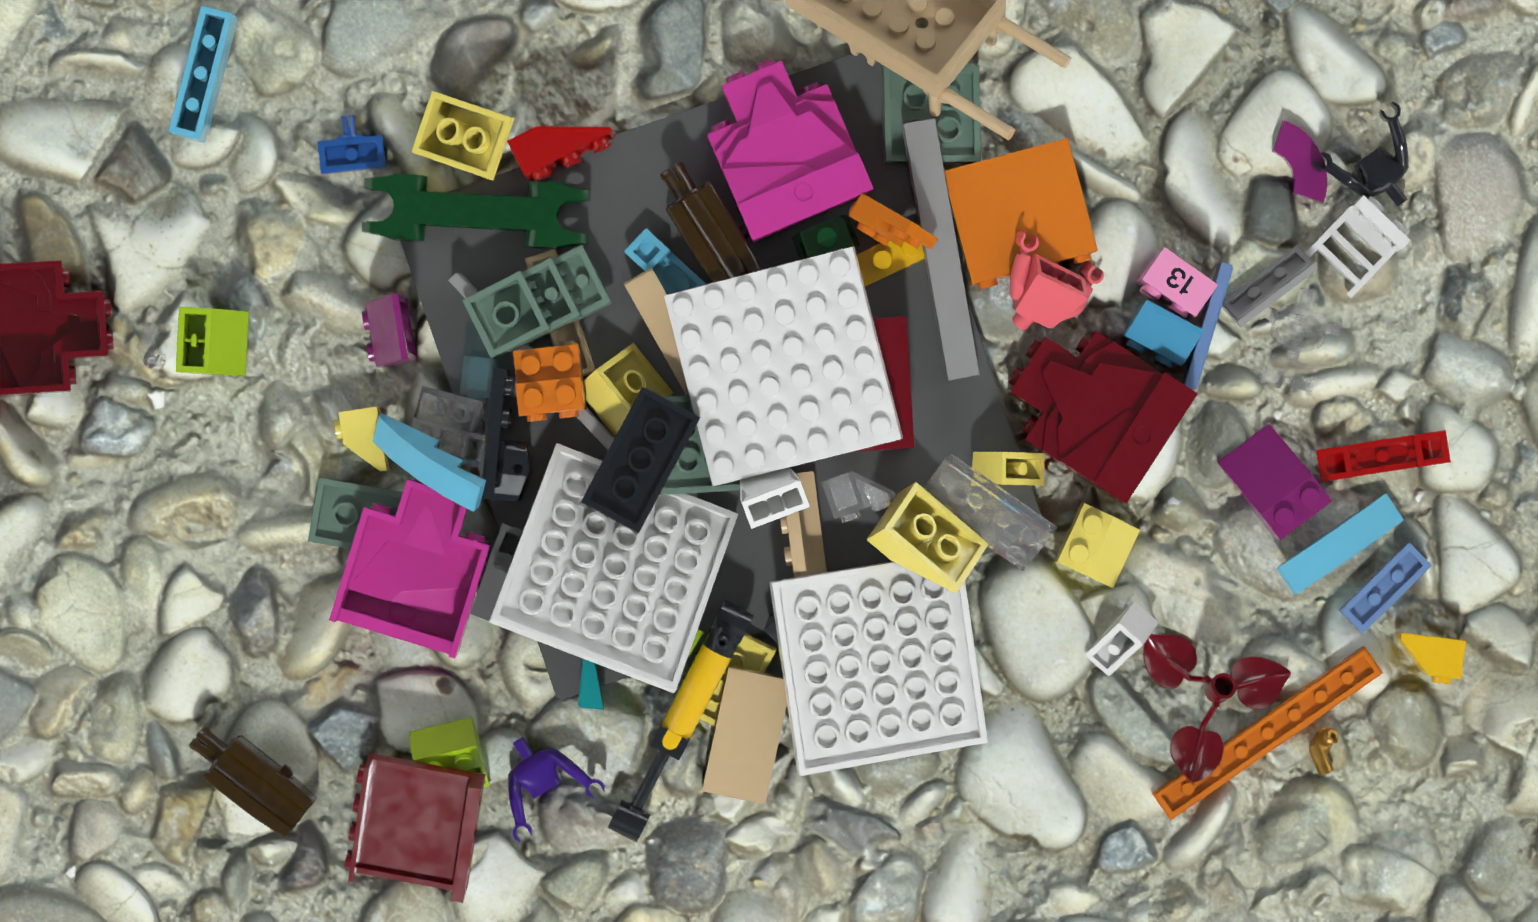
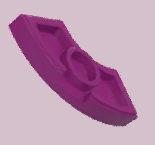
(1298, 152)

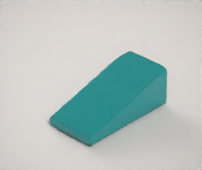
(590, 690)

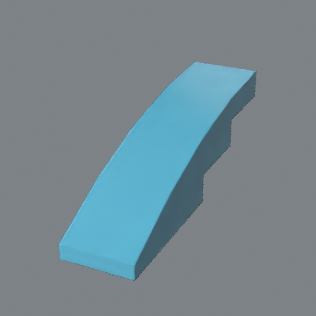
(423, 460)
(1339, 544)

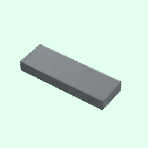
(1269, 286)

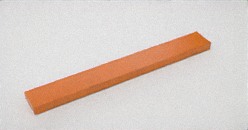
(1273, 730)

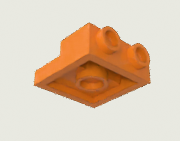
(886, 225)
(549, 382)

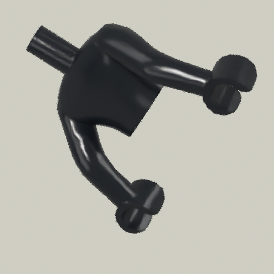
(1379, 169)

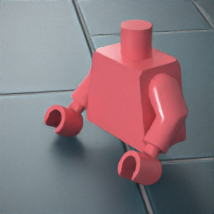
(1046, 290)

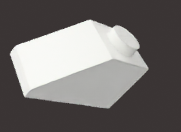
(1122, 638)

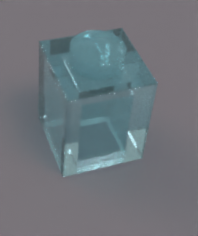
(477, 377)

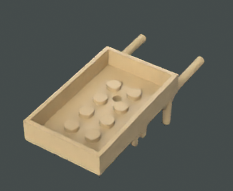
(928, 56)

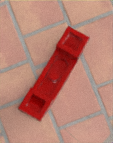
(1383, 456)

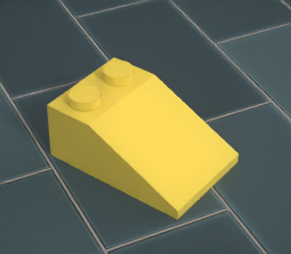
(462, 135)
(927, 538)

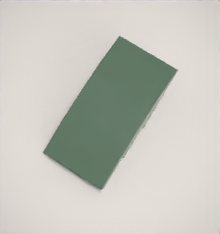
(537, 301)

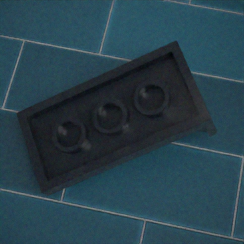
(500, 454)
(640, 460)

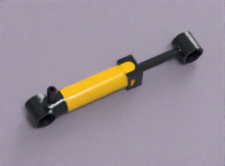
(685, 711)

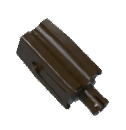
(708, 227)
(254, 781)

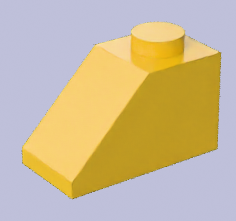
(1435, 655)

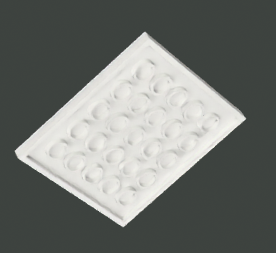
(783, 366)
(609, 591)
(876, 666)

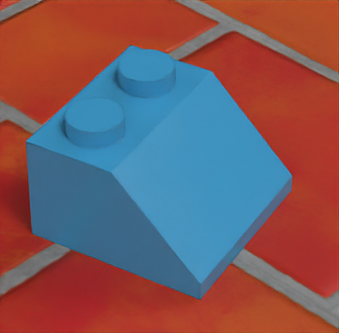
(1161, 334)

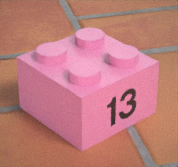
(1175, 284)

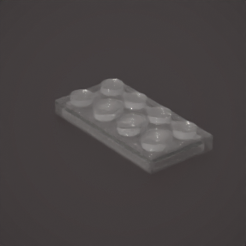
(990, 511)

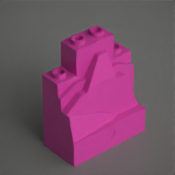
(785, 151)
(413, 571)

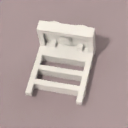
(1374, 228)

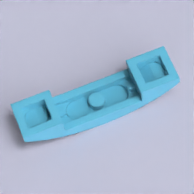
(671, 271)

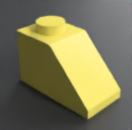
(357, 432)
(1011, 467)

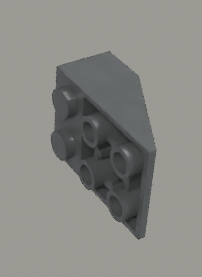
(496, 570)

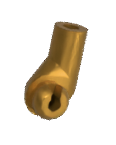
(1320, 748)

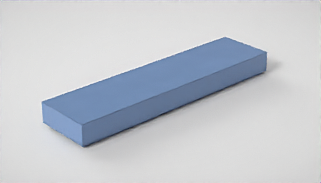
(1208, 324)

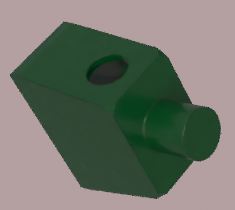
(825, 238)

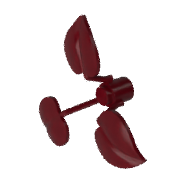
(1257, 686)

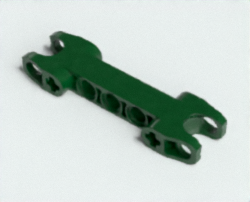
(418, 208)

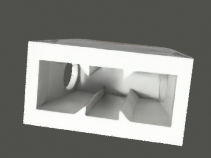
(772, 496)

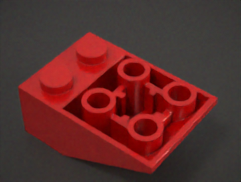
(549, 147)

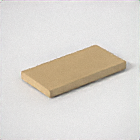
(746, 735)

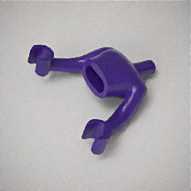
(537, 775)

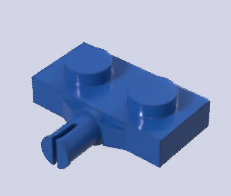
(351, 151)

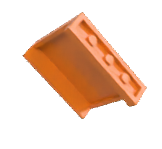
(1018, 192)

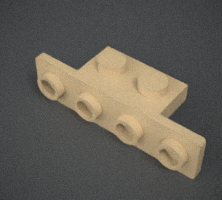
(805, 533)

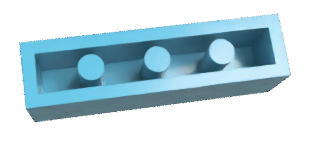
(203, 74)

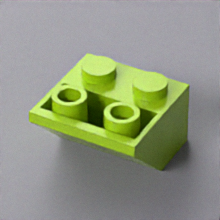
(212, 341)
(451, 746)

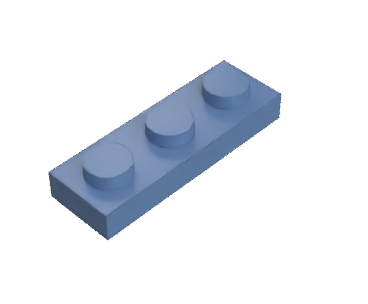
(1385, 587)

